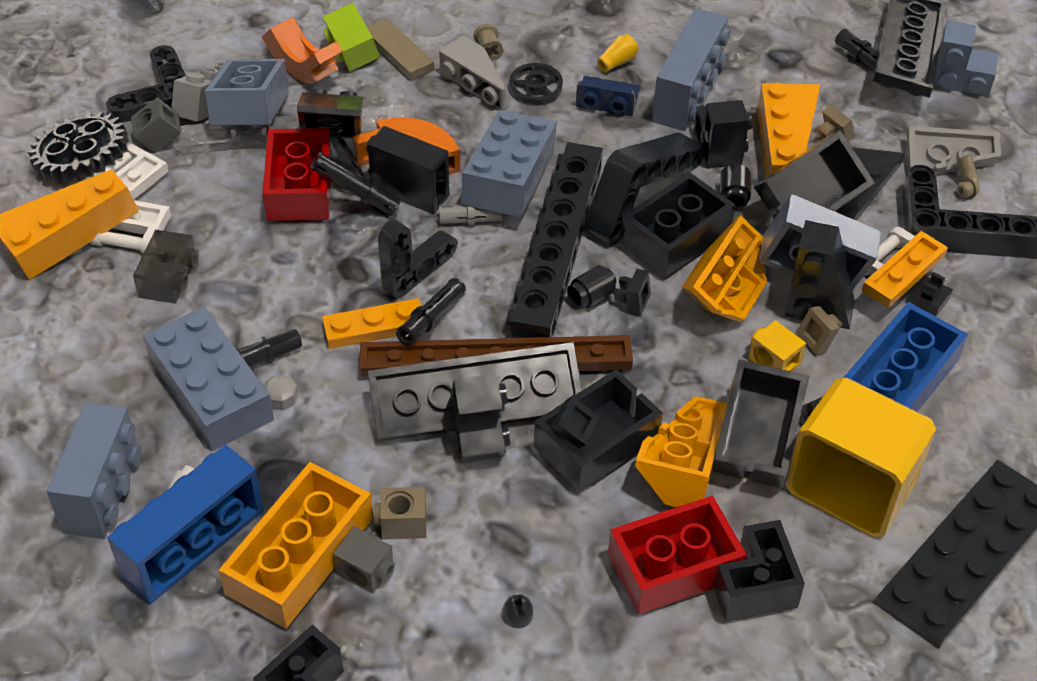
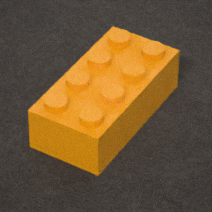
(294, 544)

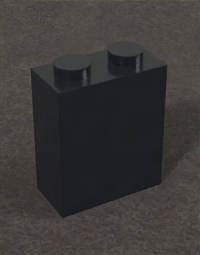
(409, 169)

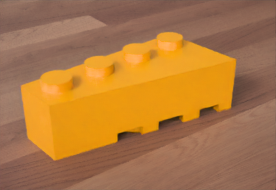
(785, 121)
(64, 221)

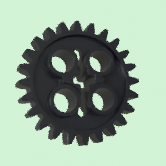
(78, 147)

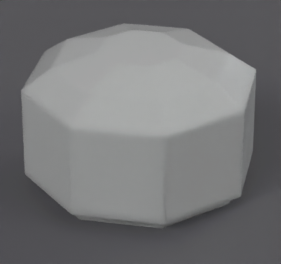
(282, 391)

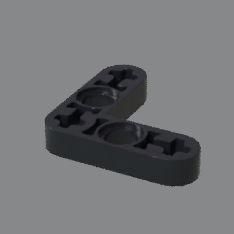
(122, 104)
(404, 268)

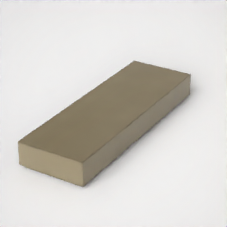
(400, 49)

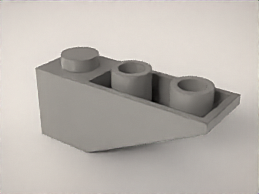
(472, 69)
(190, 95)

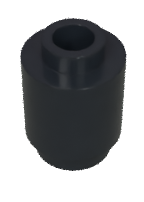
(736, 184)
(591, 287)

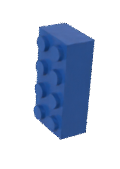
(910, 357)
(186, 523)

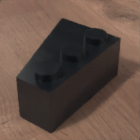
(821, 275)

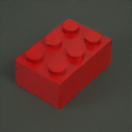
(289, 185)
(673, 553)

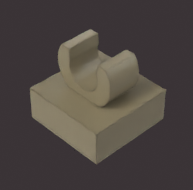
(834, 121)
(819, 329)

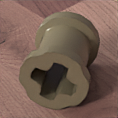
(486, 36)

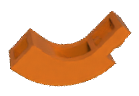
(301, 58)
(416, 128)

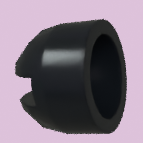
(510, 614)

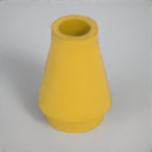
(619, 52)

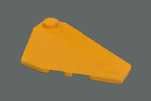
(683, 452)

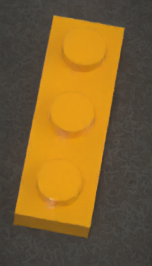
(904, 269)
(367, 323)

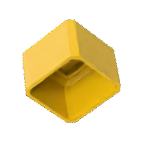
(859, 456)

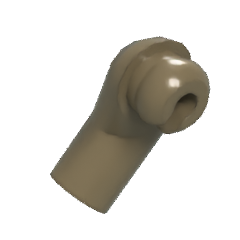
(970, 185)

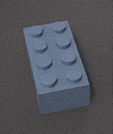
(690, 69)
(508, 163)
(209, 378)

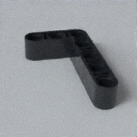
(630, 170)
(964, 230)

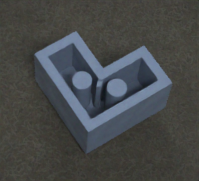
(961, 66)

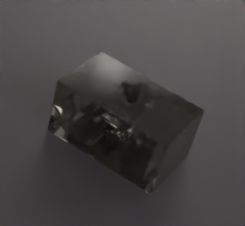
(165, 266)

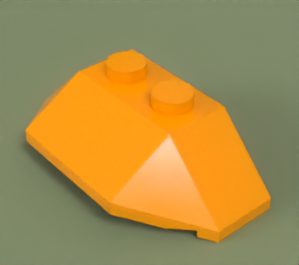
(729, 273)

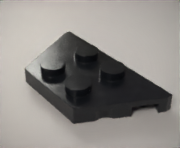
(881, 167)

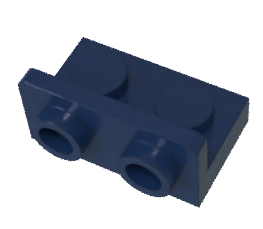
(607, 95)

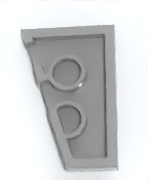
(942, 146)

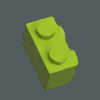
(353, 36)

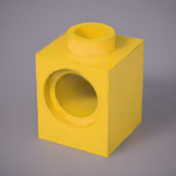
(777, 347)

